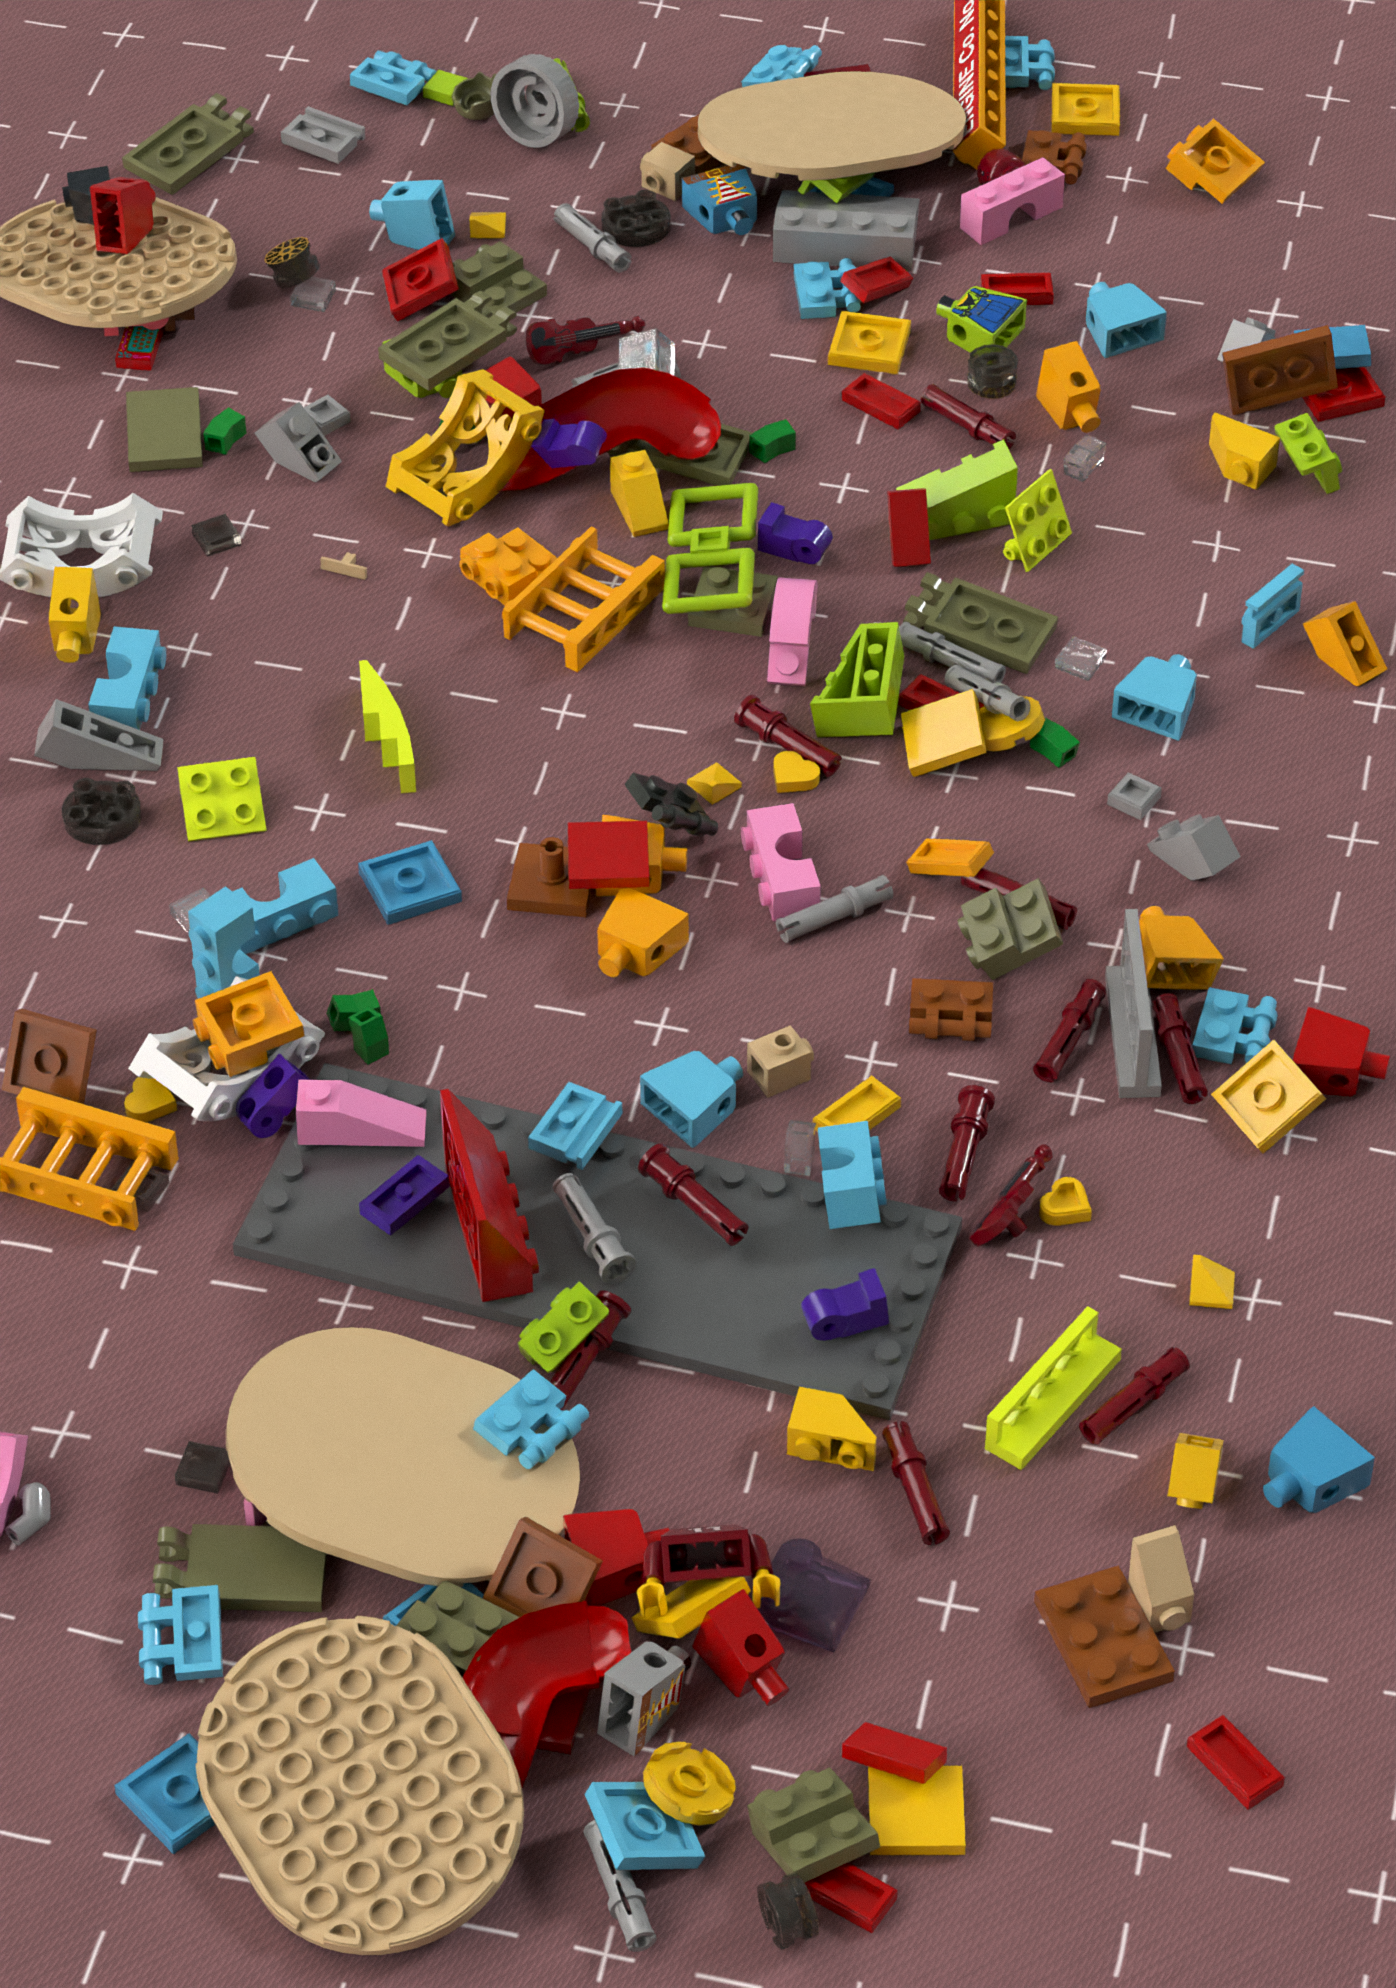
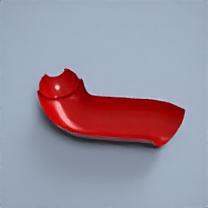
(631, 407)
(541, 1659)

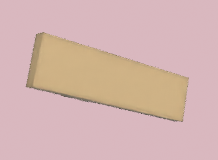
(345, 566)

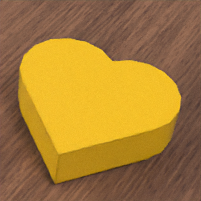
(794, 773)
(149, 1100)
(1065, 1203)

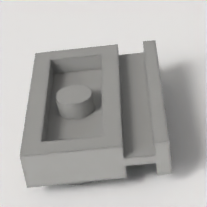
(322, 135)

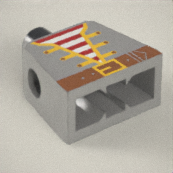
(641, 1695)

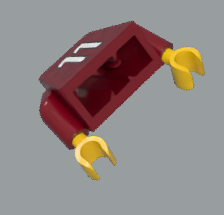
(706, 1554)

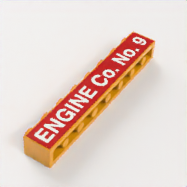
(980, 76)

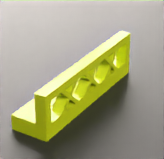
(1050, 1391)

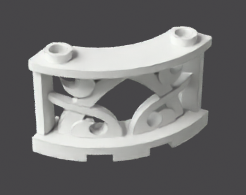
(59, 532)
(214, 1097)

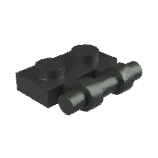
(671, 804)

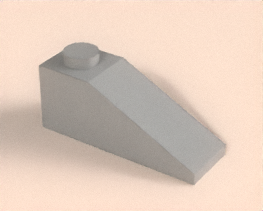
(94, 742)

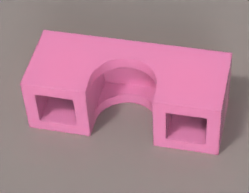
(988, 208)
(775, 843)

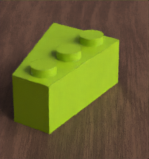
(970, 494)
(864, 687)

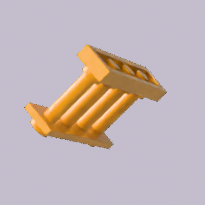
(597, 624)
(92, 1127)

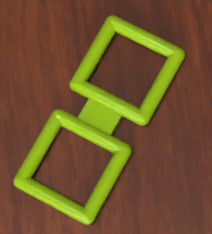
(710, 548)

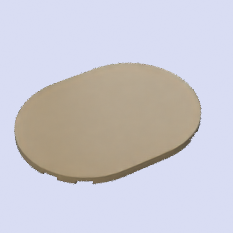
(831, 125)
(55, 268)
(376, 1459)
(360, 1785)

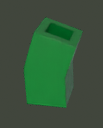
(224, 431)
(772, 440)
(1055, 743)
(346, 1005)
(369, 1035)

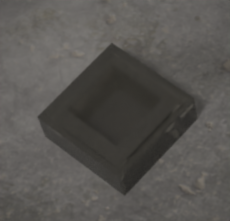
(216, 535)
(149, 1190)
(202, 1467)

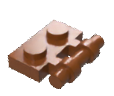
(1049, 146)
(951, 1008)

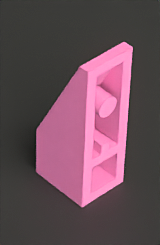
(354, 1116)

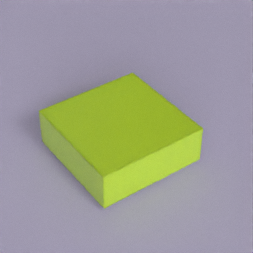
(441, 87)

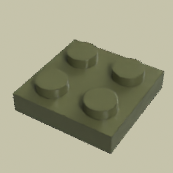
(745, 620)

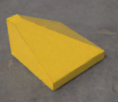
(487, 224)
(714, 783)
(1211, 1284)

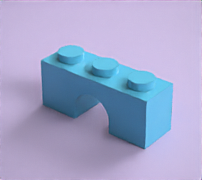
(132, 667)
(304, 901)
(216, 934)
(851, 1174)

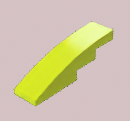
(385, 723)

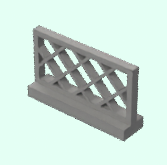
(1132, 1018)

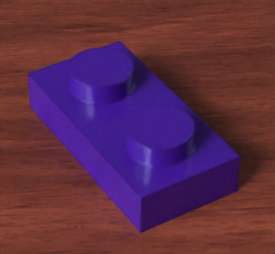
(404, 1195)

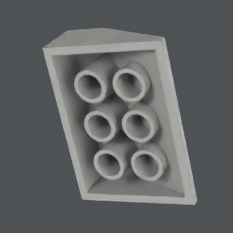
(855, 228)

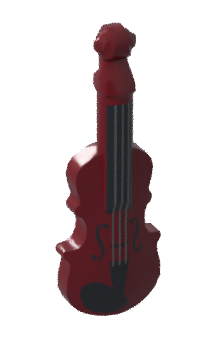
(550, 341)
(1004, 1211)

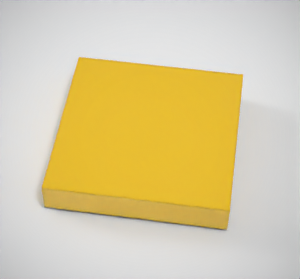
(1085, 109)
(869, 342)
(943, 733)
(1268, 1096)
(688, 1606)
(918, 1816)

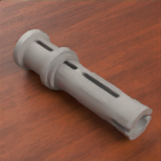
(600, 1240)

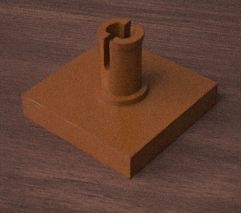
(542, 881)
(48, 1056)
(540, 1571)

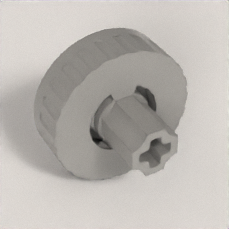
(551, 96)

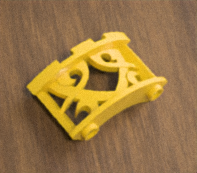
(475, 488)

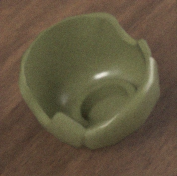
(473, 97)

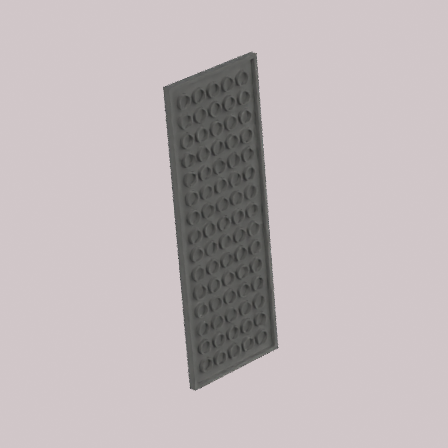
(691, 1292)

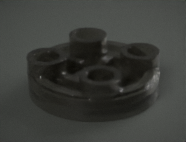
(636, 219)
(101, 811)

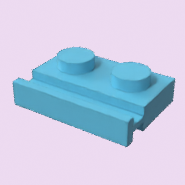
(1272, 606)
(575, 1125)

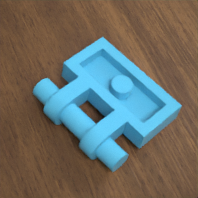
(783, 64)
(1019, 69)
(391, 76)
(815, 289)
(1221, 1023)
(522, 1411)
(196, 1634)

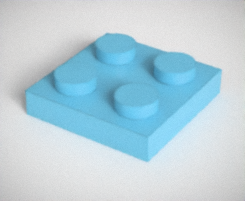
(639, 1831)

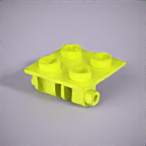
(1036, 522)
(221, 799)

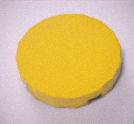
(1002, 731)
(689, 1783)

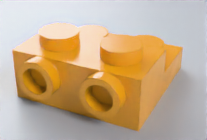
(1213, 161)
(505, 563)
(246, 1023)

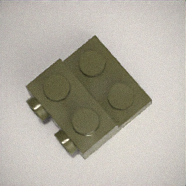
(499, 274)
(1009, 928)
(456, 1622)
(811, 1825)

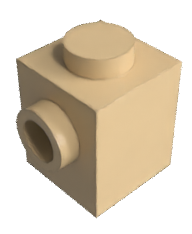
(664, 170)
(779, 1061)

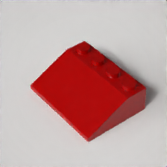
(486, 1204)

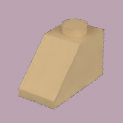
(1161, 1579)

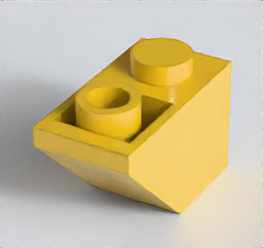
(829, 1431)

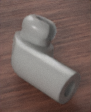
(35, 1514)

